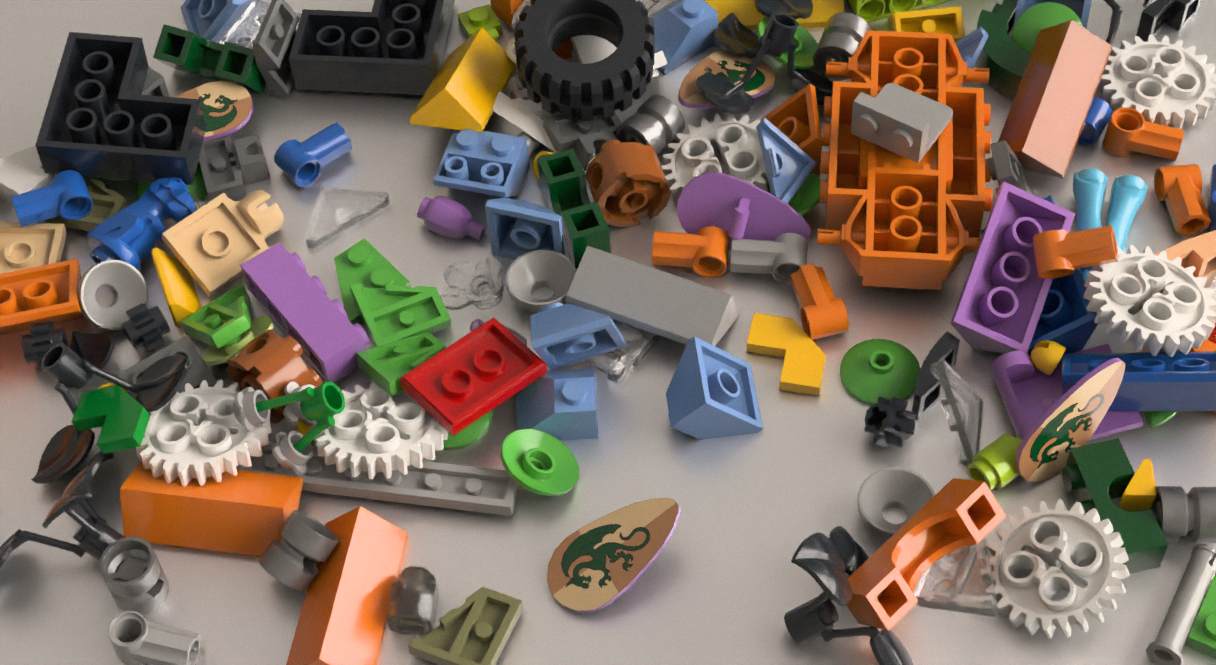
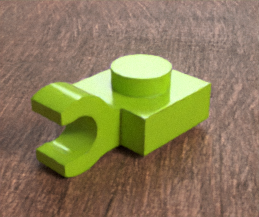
(480, 17)

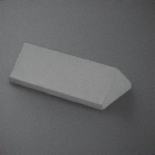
(651, 298)

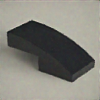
(1166, 12)
(928, 387)

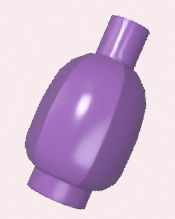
(449, 218)

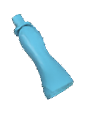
(1125, 200)

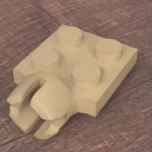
(223, 237)
(30, 245)

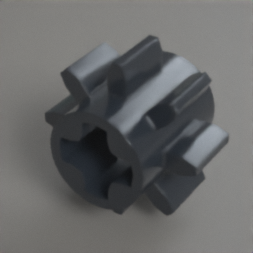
(145, 327)
(40, 341)
(890, 422)

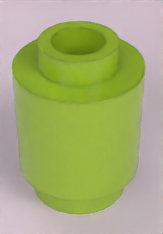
(996, 462)

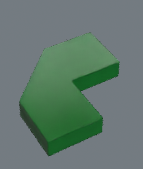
(119, 414)

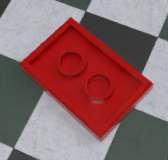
(473, 376)

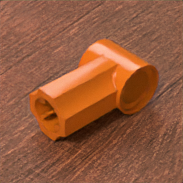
(1131, 133)
(1181, 190)
(703, 251)
(1062, 252)
(819, 309)

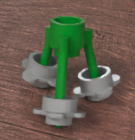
(301, 403)

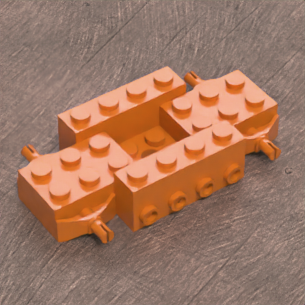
(897, 216)

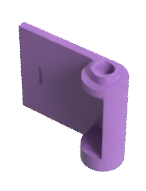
(1026, 387)

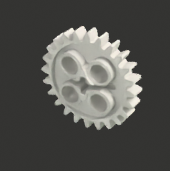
(1159, 81)
(695, 154)
(1169, 320)
(380, 434)
(199, 436)
(1079, 538)

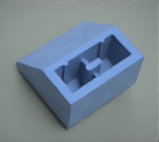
(484, 163)

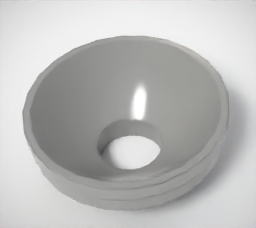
(539, 270)
(128, 290)
(890, 489)

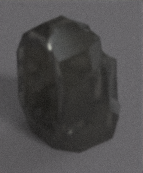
(413, 602)

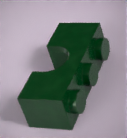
(209, 59)
(566, 195)
(1101, 474)

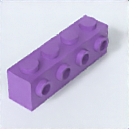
(305, 311)

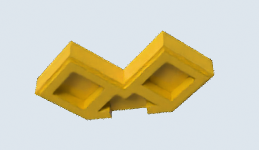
(785, 338)

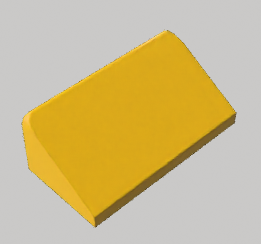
(938, 20)
(176, 285)

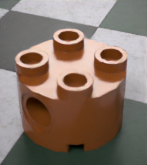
(627, 183)
(269, 365)

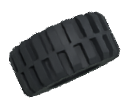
(591, 87)

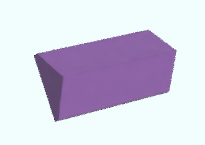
(1003, 287)

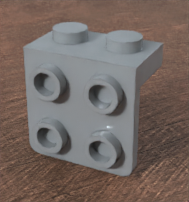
(899, 120)

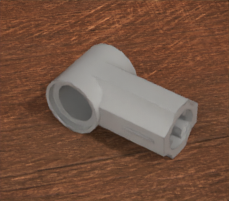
(770, 257)
(156, 643)

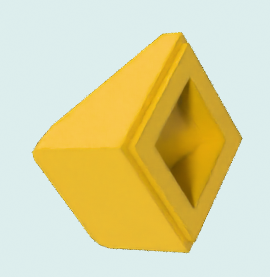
(1141, 490)

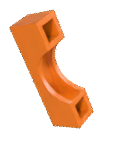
(951, 520)

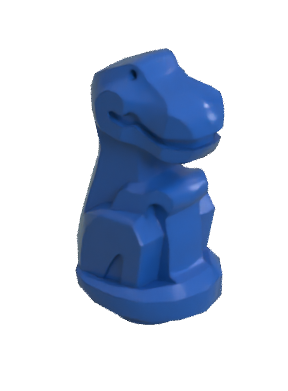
(133, 231)

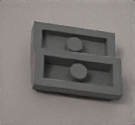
(274, 47)

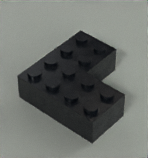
(378, 51)
(104, 123)

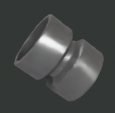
(839, 40)
(653, 124)
(1186, 513)
(298, 551)
(134, 575)

